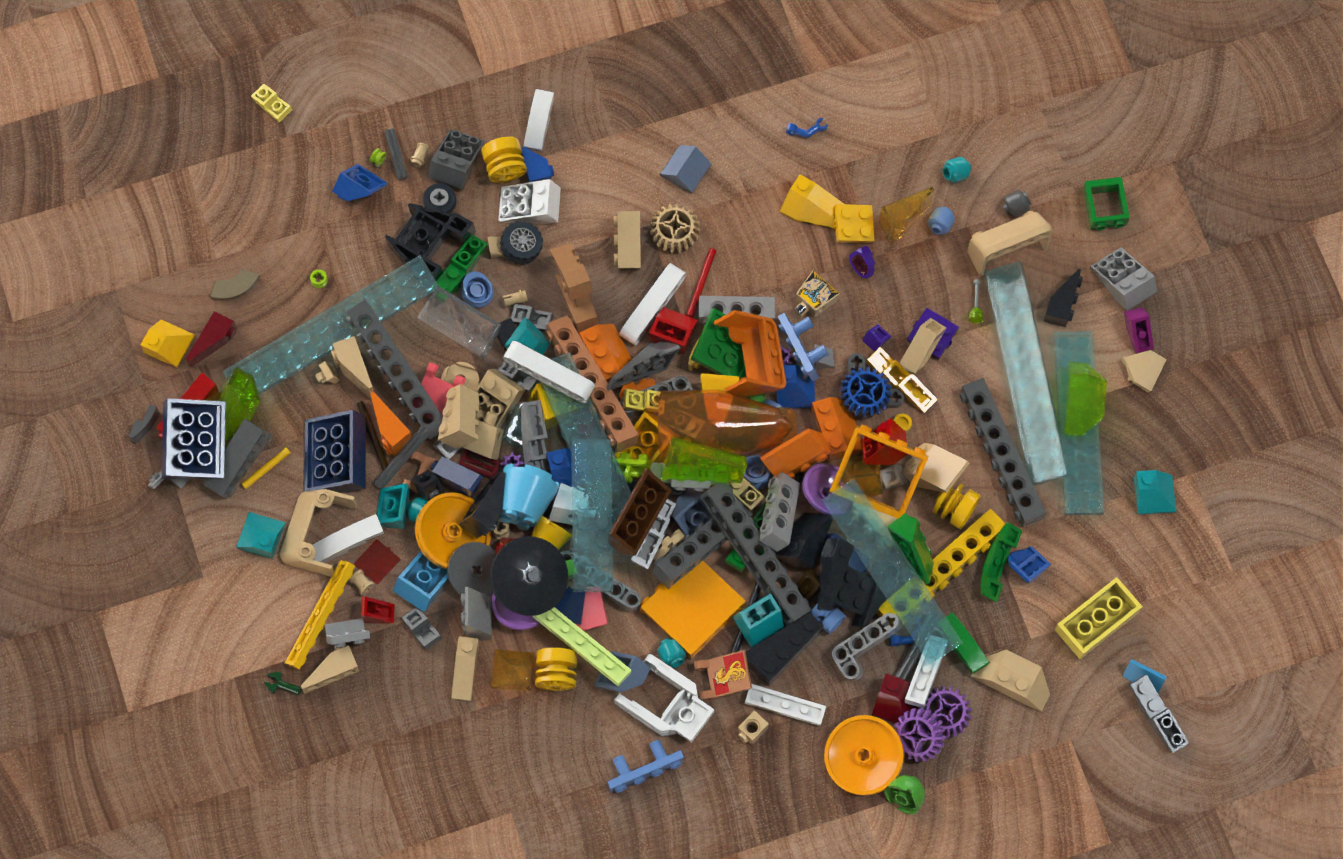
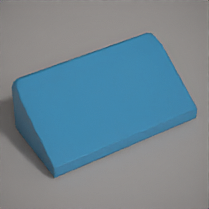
(1137, 670)

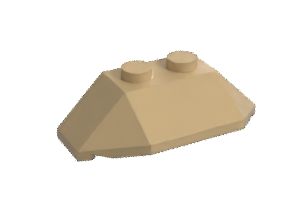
(1015, 678)

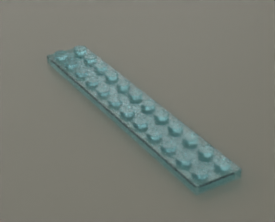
(316, 336)
(1026, 373)

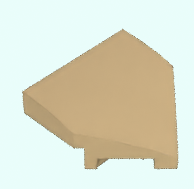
(1144, 369)

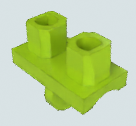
(632, 467)

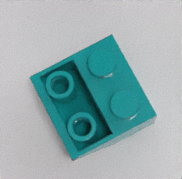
(759, 620)

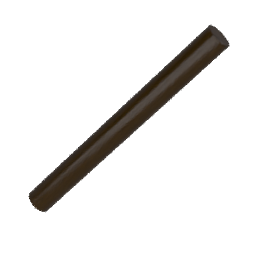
(373, 436)

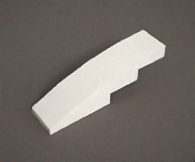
(347, 538)

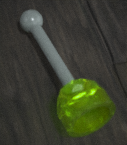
(976, 314)

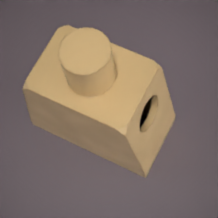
(488, 437)

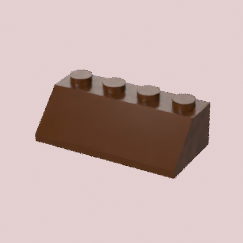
(638, 514)

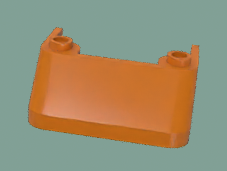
(760, 353)

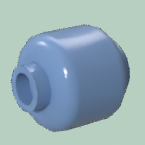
(941, 220)

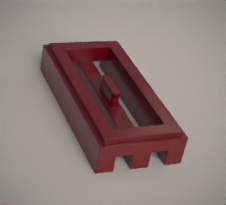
(494, 470)

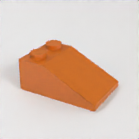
(392, 430)

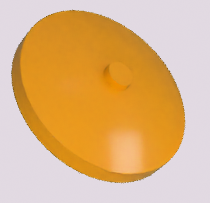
(438, 527)
(864, 755)

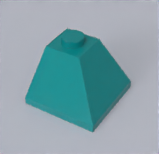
(529, 336)
(1154, 492)
(261, 535)

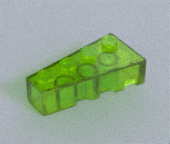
(699, 462)

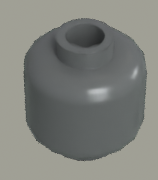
(1017, 203)

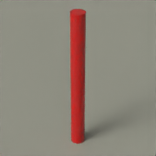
(701, 282)

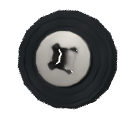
(440, 191)

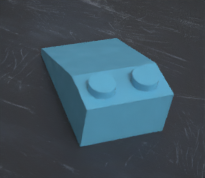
(421, 582)

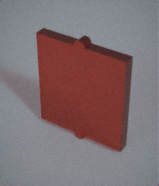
(377, 561)

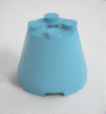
(526, 495)

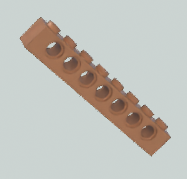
(627, 434)

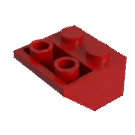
(673, 328)
(879, 453)

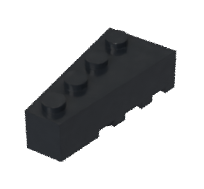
(781, 649)

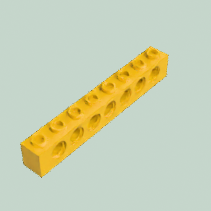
(989, 521)

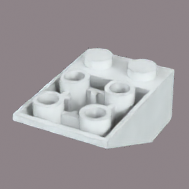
(530, 202)

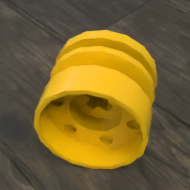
(504, 159)
(957, 504)
(556, 669)

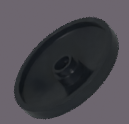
(529, 576)

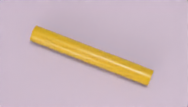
(265, 468)

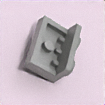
(346, 631)

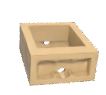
(922, 346)

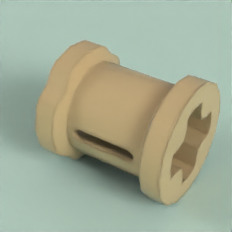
(504, 532)
(361, 582)

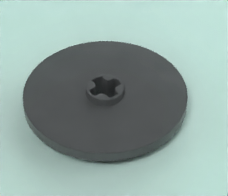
(462, 566)

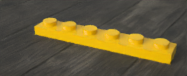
(319, 615)

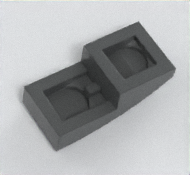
(537, 317)
(518, 376)
(141, 428)
(421, 628)

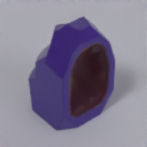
(863, 262)

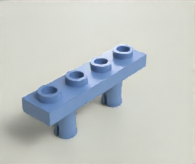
(807, 359)
(653, 769)

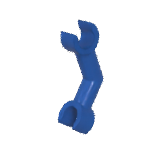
(793, 129)
(897, 640)

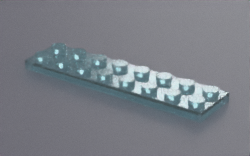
(591, 515)

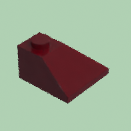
(891, 699)

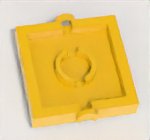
(854, 223)

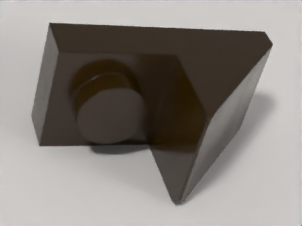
(809, 585)

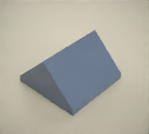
(686, 167)

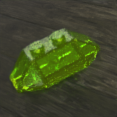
(1083, 399)
(240, 400)

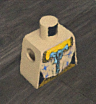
(815, 296)

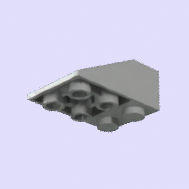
(1125, 278)
(476, 614)

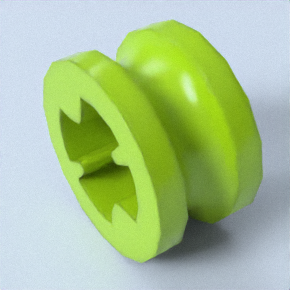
(378, 157)
(322, 283)

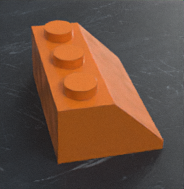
(606, 349)
(836, 426)
(797, 454)

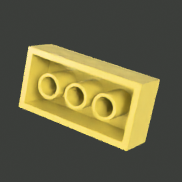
(1098, 618)

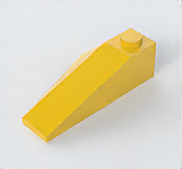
(810, 203)

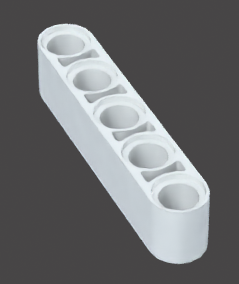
(652, 304)
(548, 372)

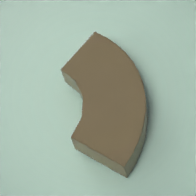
(234, 287)

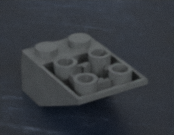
(455, 159)

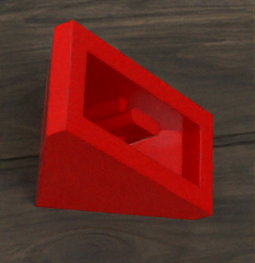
(377, 611)

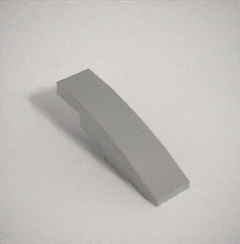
(533, 434)
(654, 537)

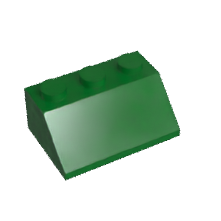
(912, 543)

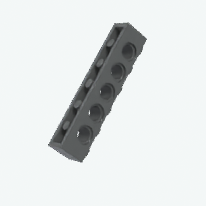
(671, 574)

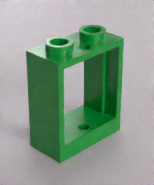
(1105, 186)

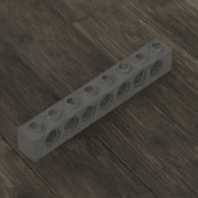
(364, 310)
(979, 391)
(745, 549)

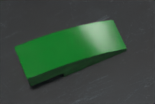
(969, 651)

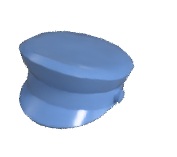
(477, 290)
(757, 473)

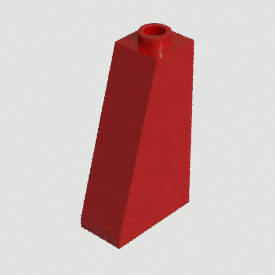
(201, 389)

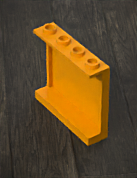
(693, 608)

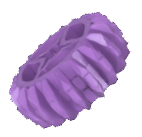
(953, 708)
(923, 720)

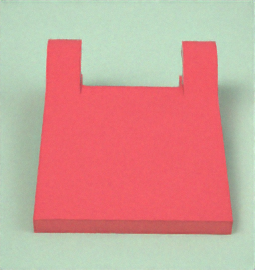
(436, 388)
(593, 612)

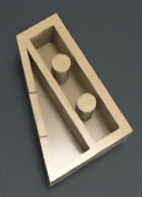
(627, 240)
(459, 417)

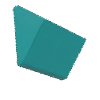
(393, 506)

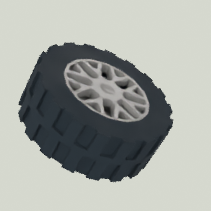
(521, 242)

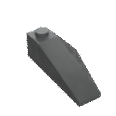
(649, 361)

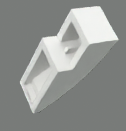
(538, 119)

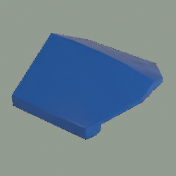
(1028, 563)

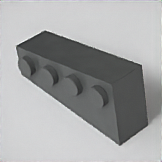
(239, 457)

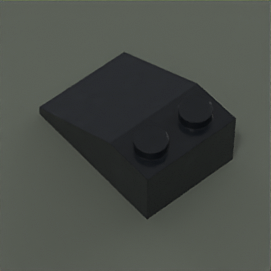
(486, 508)
(806, 540)

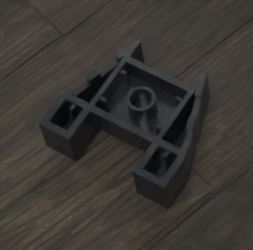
(426, 233)
(846, 586)

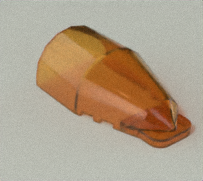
(723, 421)

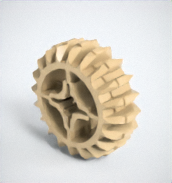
(667, 227)

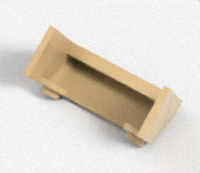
(1008, 238)
(295, 550)

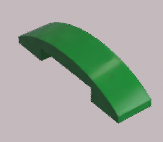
(996, 560)

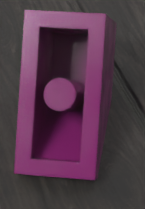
(1139, 329)

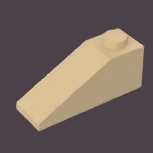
(334, 667)
(465, 668)

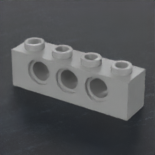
(727, 304)
(779, 511)

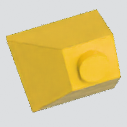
(167, 342)

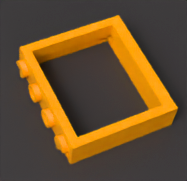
(899, 445)

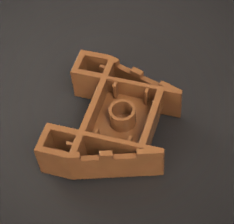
(575, 287)

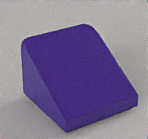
(876, 337)

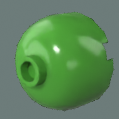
(907, 793)

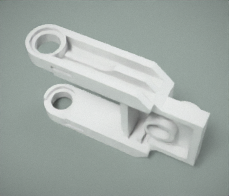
(684, 714)

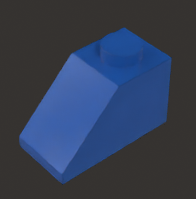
(536, 166)

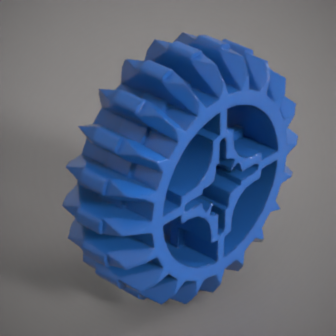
(871, 406)

